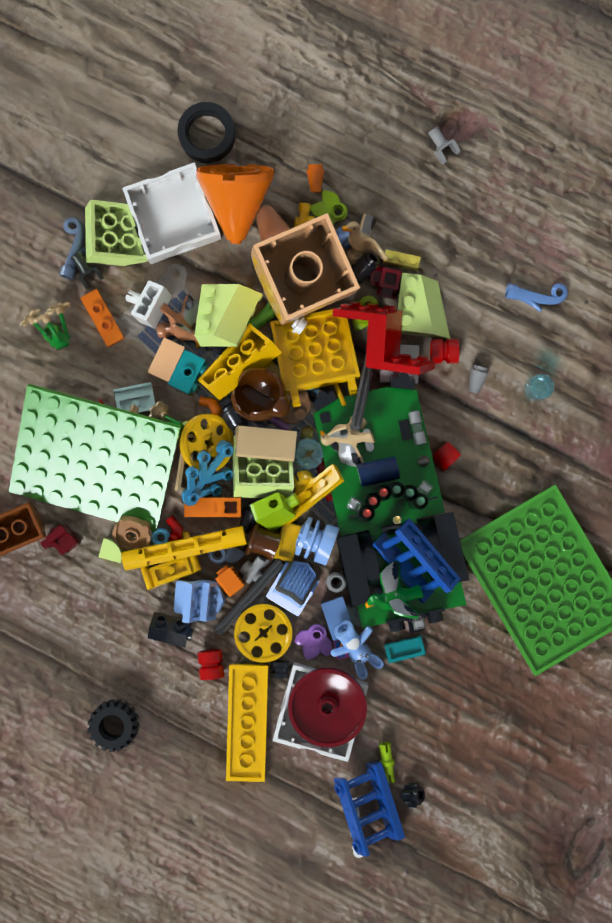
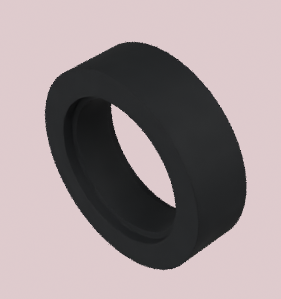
(206, 109)

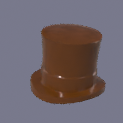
(262, 542)

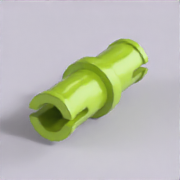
(387, 761)

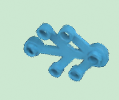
(206, 475)

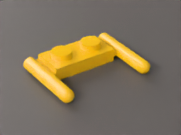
(170, 570)

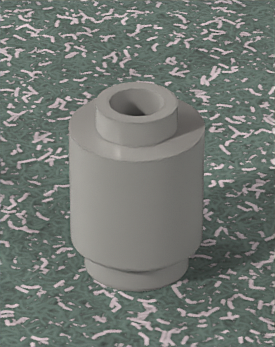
(336, 588)

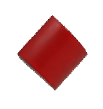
(445, 456)

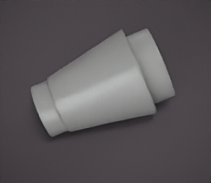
(477, 378)

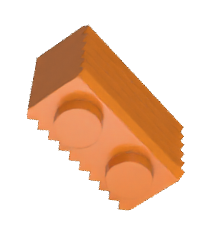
(230, 580)

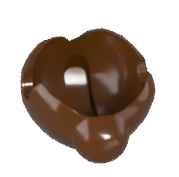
(260, 395)

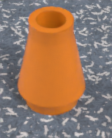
(315, 177)

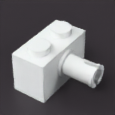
(148, 303)

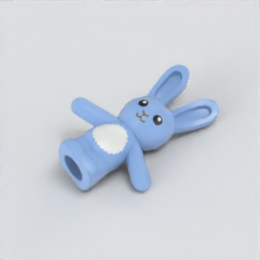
(356, 648)

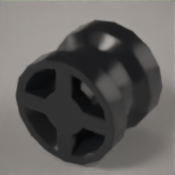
(280, 669)

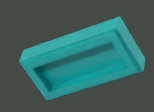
(404, 649)

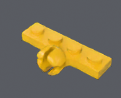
(312, 489)

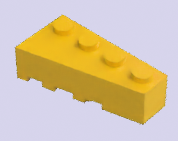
(252, 351)

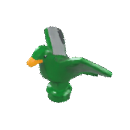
(394, 596)

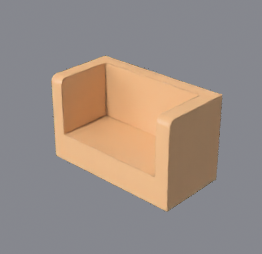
(166, 360)

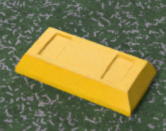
(288, 542)

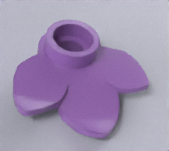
(313, 645)

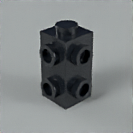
(169, 629)

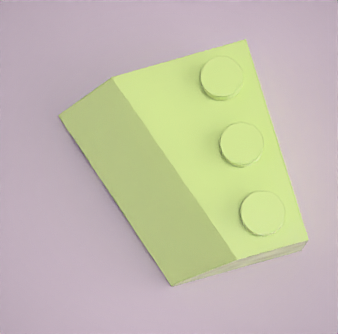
(421, 307)
(261, 477)

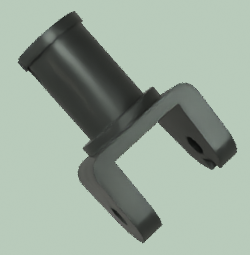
(84, 268)

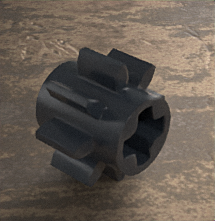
(412, 795)

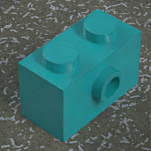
(187, 373)

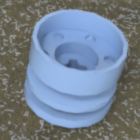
(316, 541)

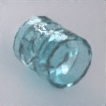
(539, 387)

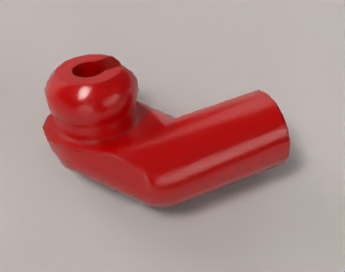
(177, 529)

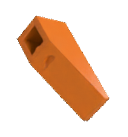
(215, 508)

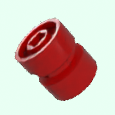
(444, 351)
(211, 666)

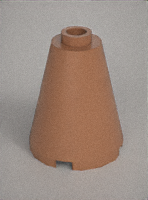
(269, 223)

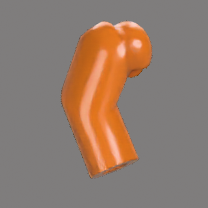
(212, 404)

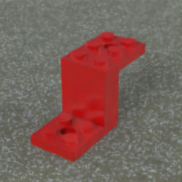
(384, 338)

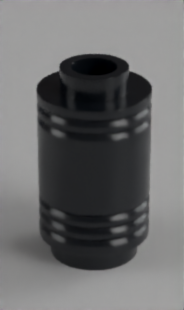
(364, 266)

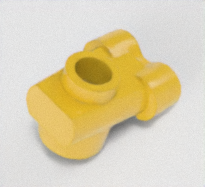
(304, 210)

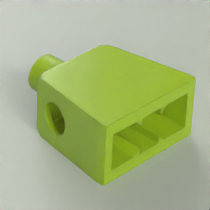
(275, 510)

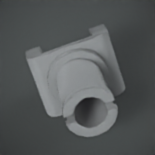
(441, 143)

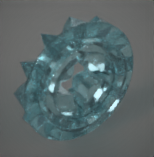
(300, 451)

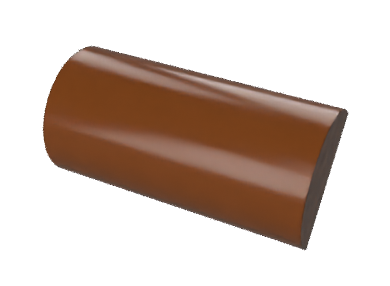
(20, 527)

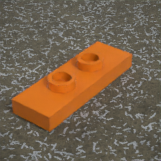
(102, 318)

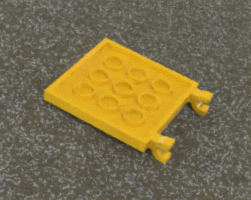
(316, 356)

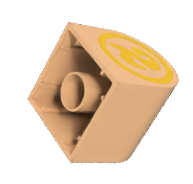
(303, 269)

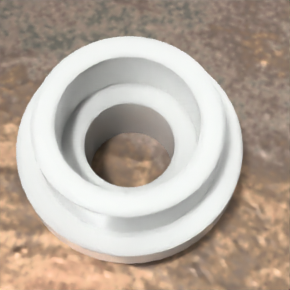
(299, 324)

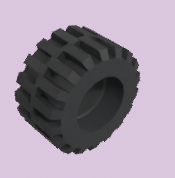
(101, 736)

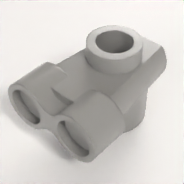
(252, 570)

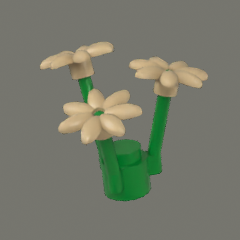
(59, 340)

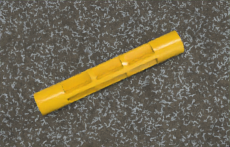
(184, 548)

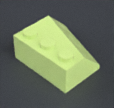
(111, 234)
(224, 314)

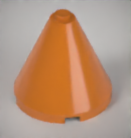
(235, 195)

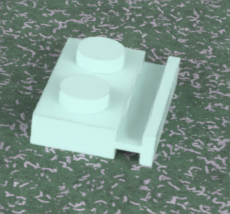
(139, 395)

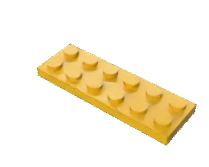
(247, 722)

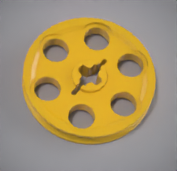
(204, 434)
(253, 631)

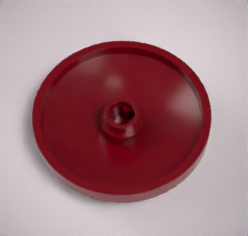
(327, 707)

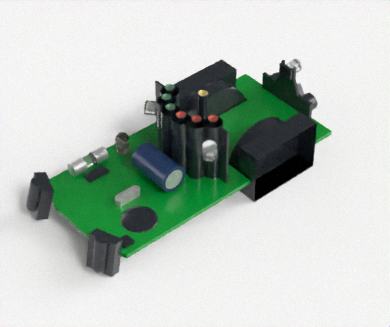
(387, 489)

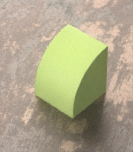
(110, 550)

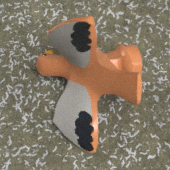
(180, 323)

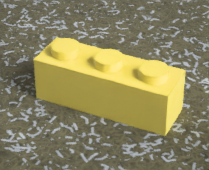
(402, 260)

